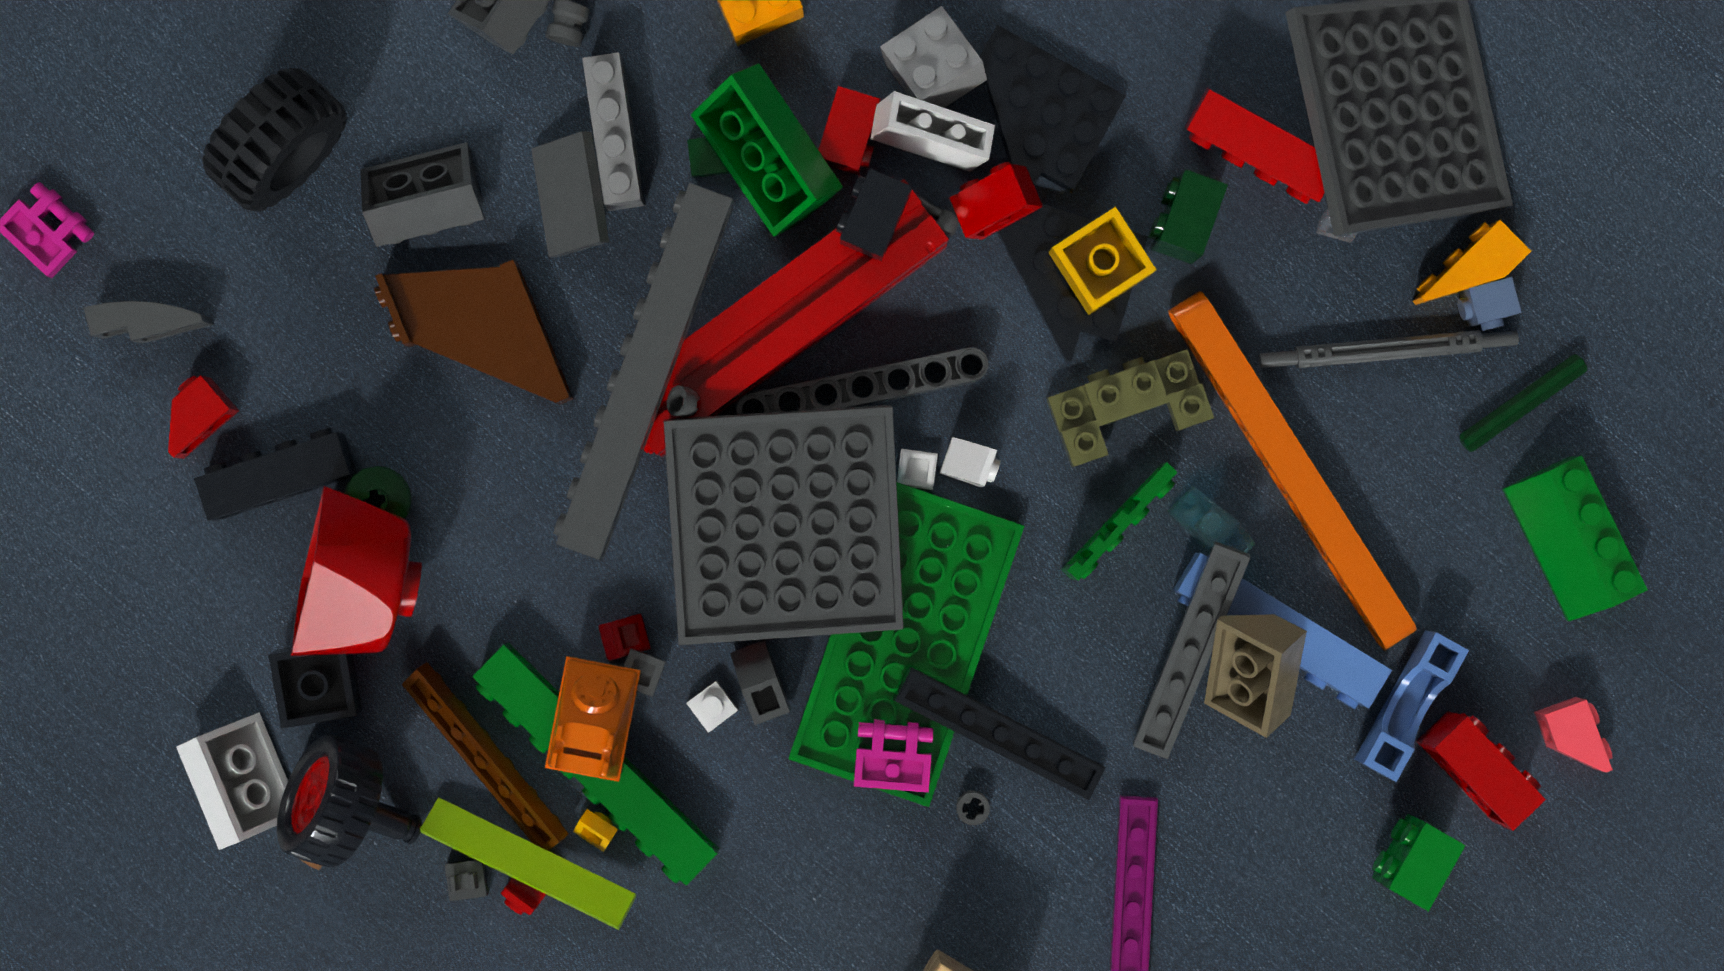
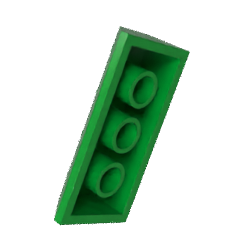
(1574, 538)

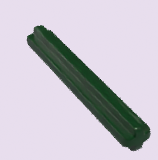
(1523, 403)

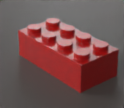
(1259, 143)

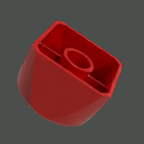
(354, 579)

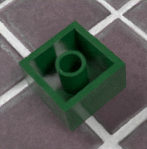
(1188, 217)

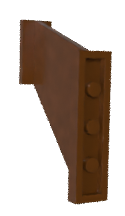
(477, 320)

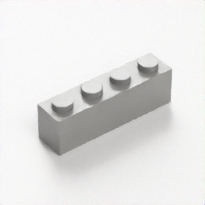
(613, 131)

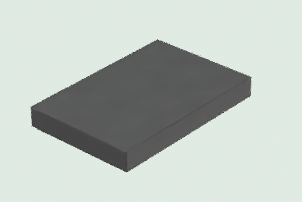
(570, 194)

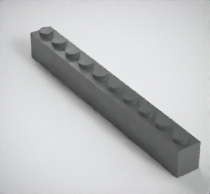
(645, 371)

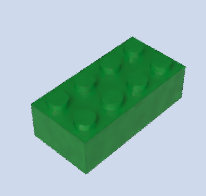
(766, 149)

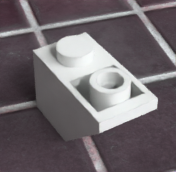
(970, 462)

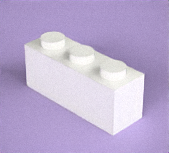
(932, 131)

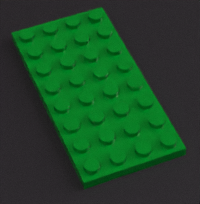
(951, 586)

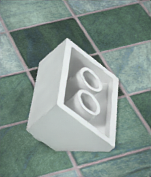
(236, 779)

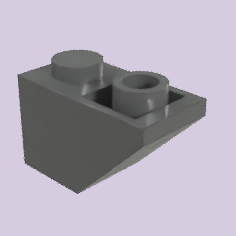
(760, 682)

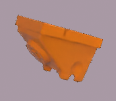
(592, 718)

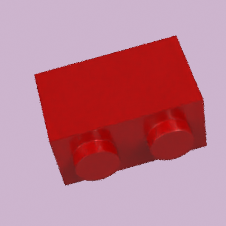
(849, 131)
(995, 201)

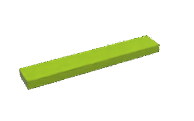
(528, 863)

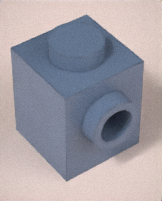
(1489, 304)

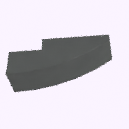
(142, 320)

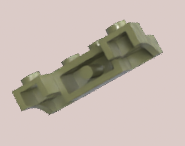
(1129, 392)

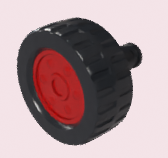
(335, 803)

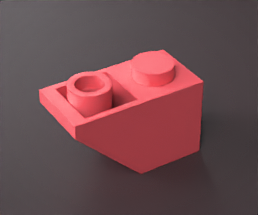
(1572, 731)

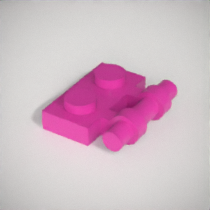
(36, 238)
(893, 768)

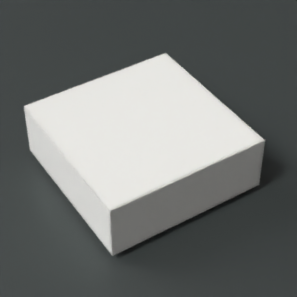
(917, 469)

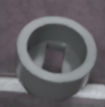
(675, 401)

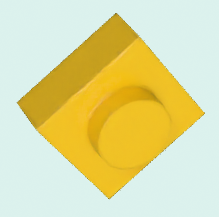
(595, 829)

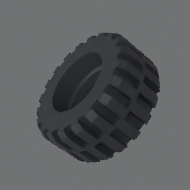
(274, 139)

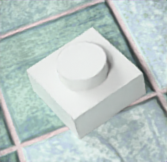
(712, 706)

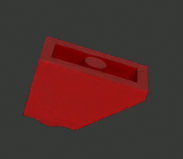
(197, 414)

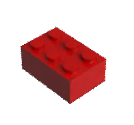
(1482, 769)

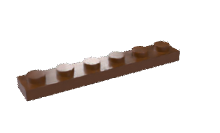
(484, 757)

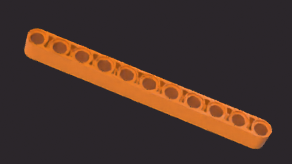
(1292, 470)

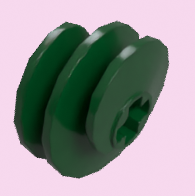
(387, 482)

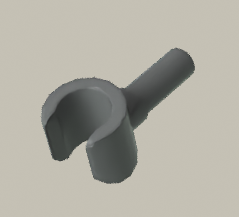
(947, 220)

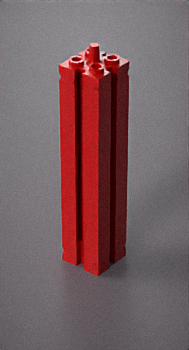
(792, 315)

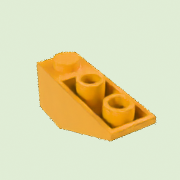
(1487, 259)

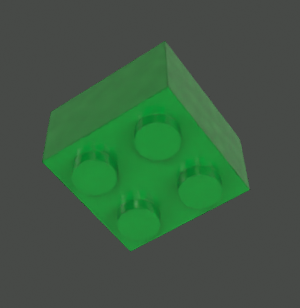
(1417, 861)

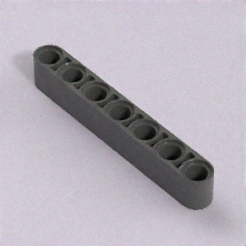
(879, 378)

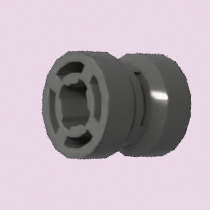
(567, 23)

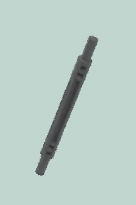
(1388, 349)

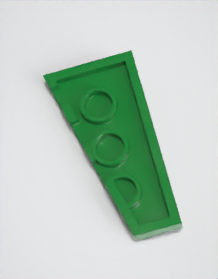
(1110, 533)

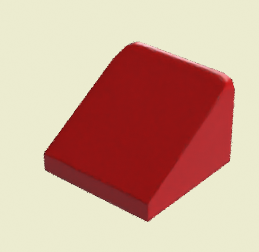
(623, 635)

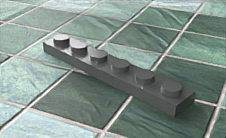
(1191, 649)

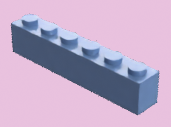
(1324, 655)

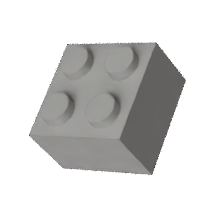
(934, 60)

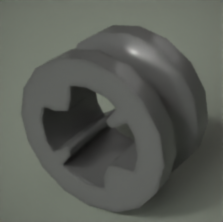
(979, 817)

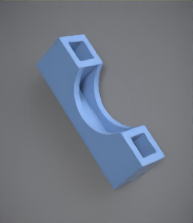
(1395, 728)

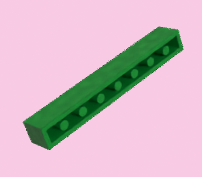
(632, 801)

